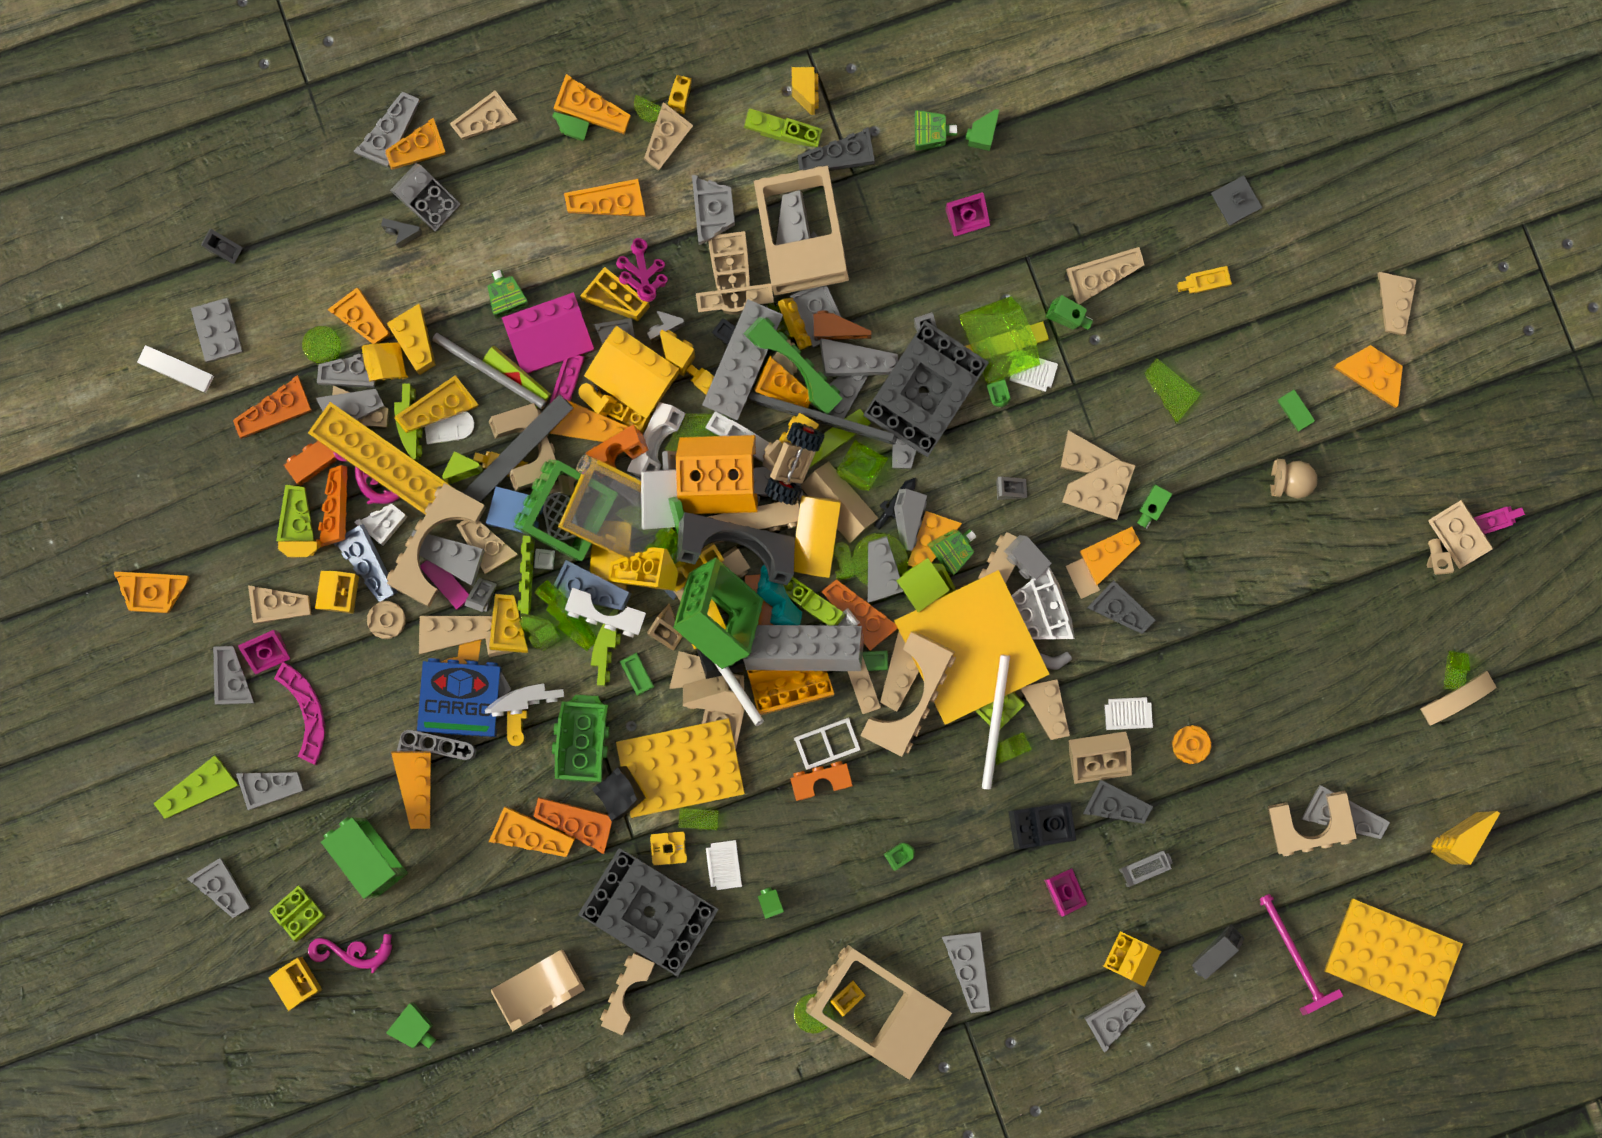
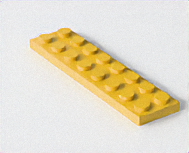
(376, 457)

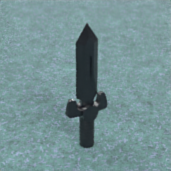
(888, 512)

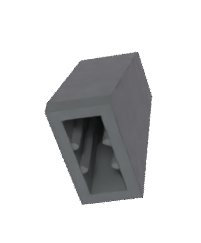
(1218, 952)

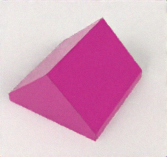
(967, 214)
(265, 651)
(1065, 892)

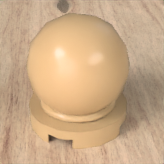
(1294, 479)

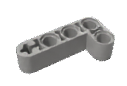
(437, 748)

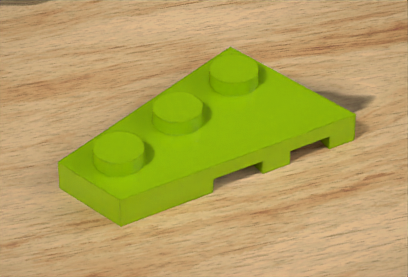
(295, 516)

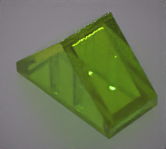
(1011, 748)

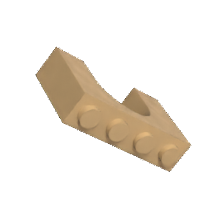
(516, 422)
(1338, 830)

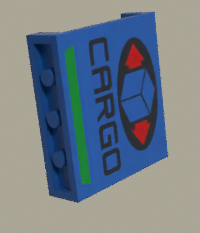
(456, 697)

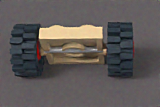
(793, 463)

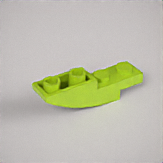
(782, 129)
(411, 439)
(813, 603)
(601, 656)

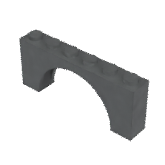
(772, 548)

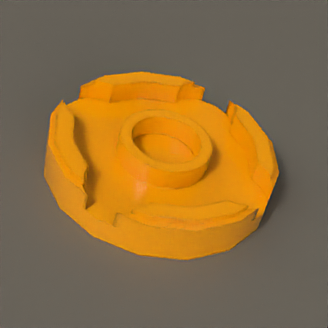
(1191, 744)

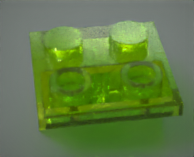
(542, 631)

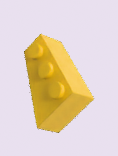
(612, 295)
(413, 337)

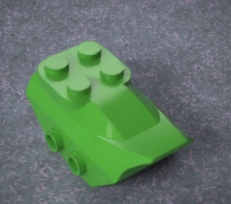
(581, 739)

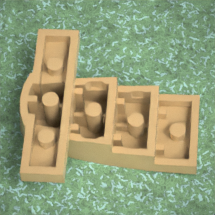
(731, 276)

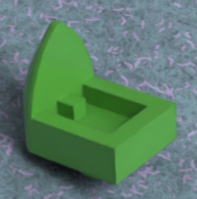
(999, 393)
(899, 855)

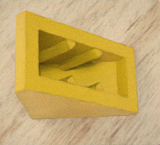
(847, 998)

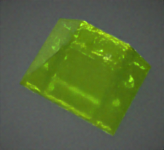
(1002, 338)

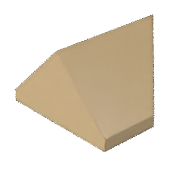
(663, 630)

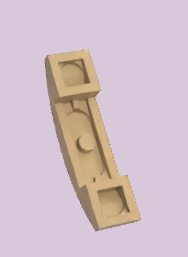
(1459, 698)

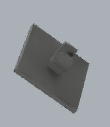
(1236, 200)

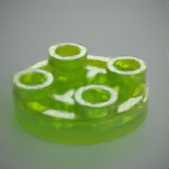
(321, 345)
(806, 1021)

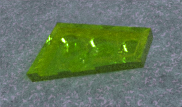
(1172, 389)

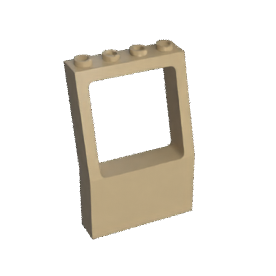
(807, 261)
(906, 1032)

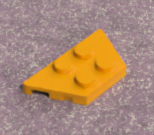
(1375, 373)
(150, 591)

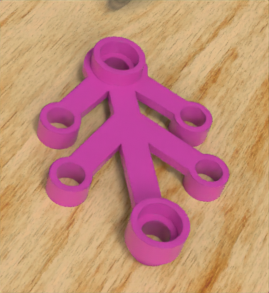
(645, 291)

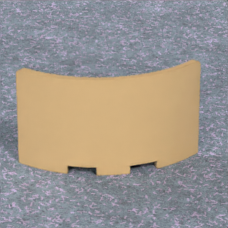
(537, 990)

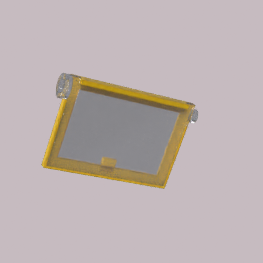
(607, 509)

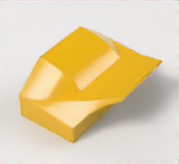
(299, 548)

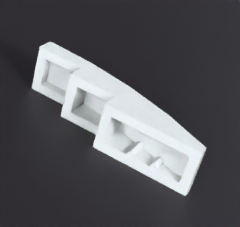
(175, 369)

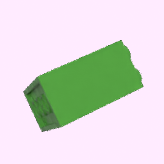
(532, 505)
(735, 597)
(363, 857)

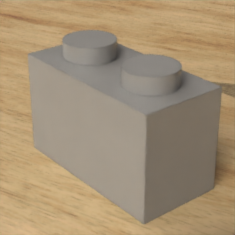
(1027, 557)

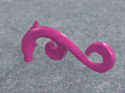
(379, 498)
(349, 957)

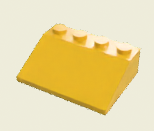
(631, 372)
(1464, 840)

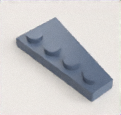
(366, 561)
(602, 591)

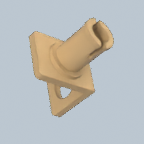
(564, 485)
(1439, 559)

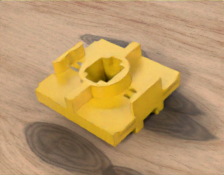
(677, 840)

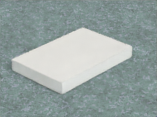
(656, 489)

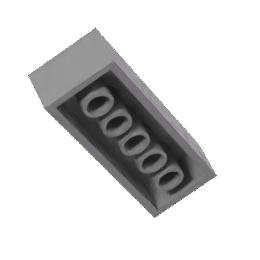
(739, 364)
(806, 648)

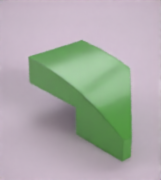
(571, 126)

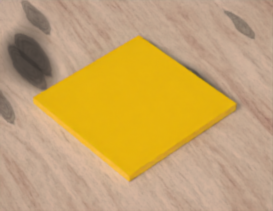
(979, 626)

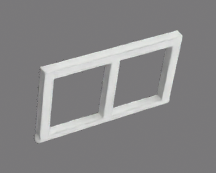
(822, 730)

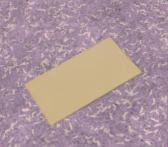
(1082, 578)

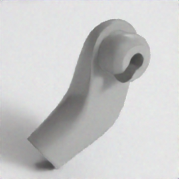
(1056, 662)

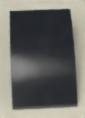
(1042, 825)

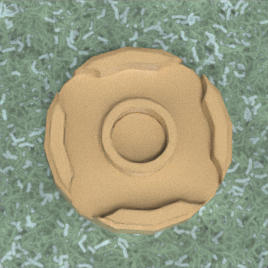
(386, 620)

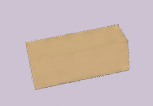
(854, 512)

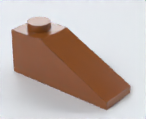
(834, 327)

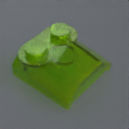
(861, 466)

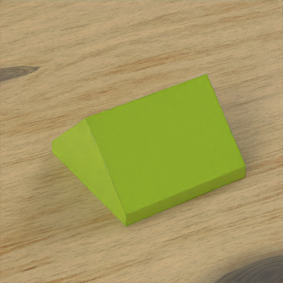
(461, 468)

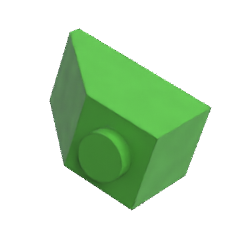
(982, 131)
(770, 902)

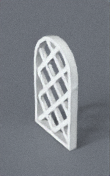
(546, 515)

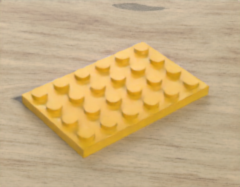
(683, 766)
(1393, 957)

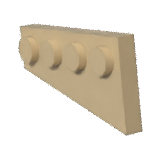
(1099, 274)

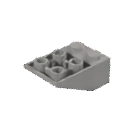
(425, 196)

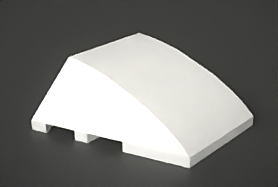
(1044, 608)

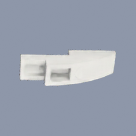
(725, 427)
(521, 698)

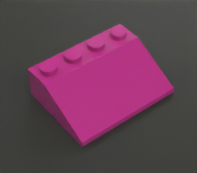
(548, 333)

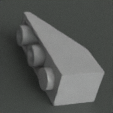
(908, 515)

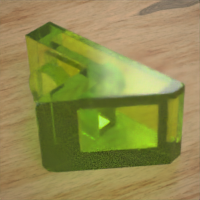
(1456, 670)

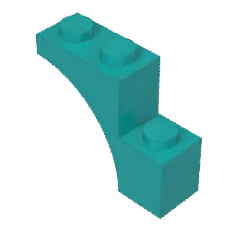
(783, 610)

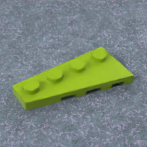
(526, 569)
(203, 784)

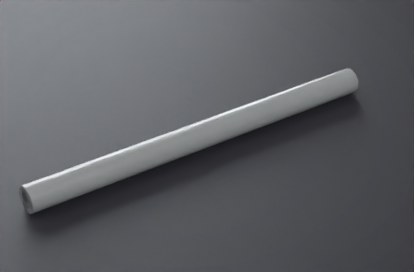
(488, 370)

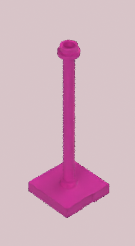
(1319, 999)

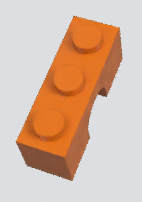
(628, 441)
(804, 783)

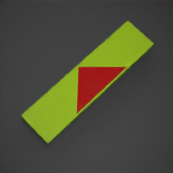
(506, 366)

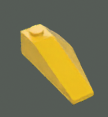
(646, 569)

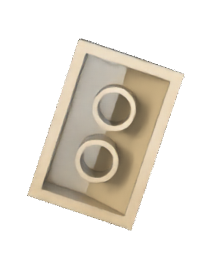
(1100, 757)

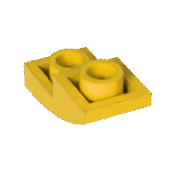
(628, 416)

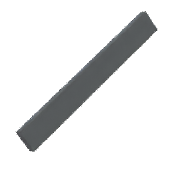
(823, 418)
(519, 448)

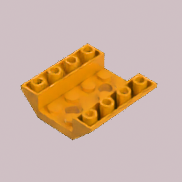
(714, 460)
(787, 689)

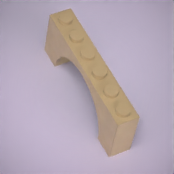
(447, 506)
(933, 661)

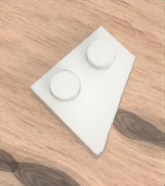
(383, 523)

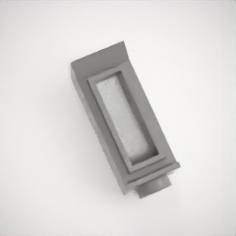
(1146, 868)

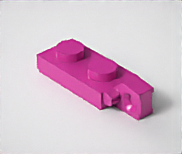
(1498, 519)

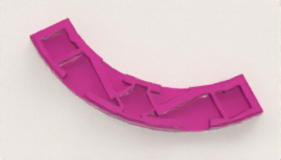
(311, 711)

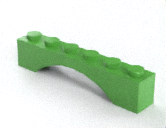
(819, 391)

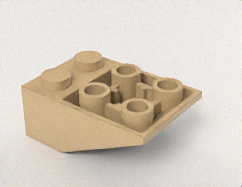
(713, 695)

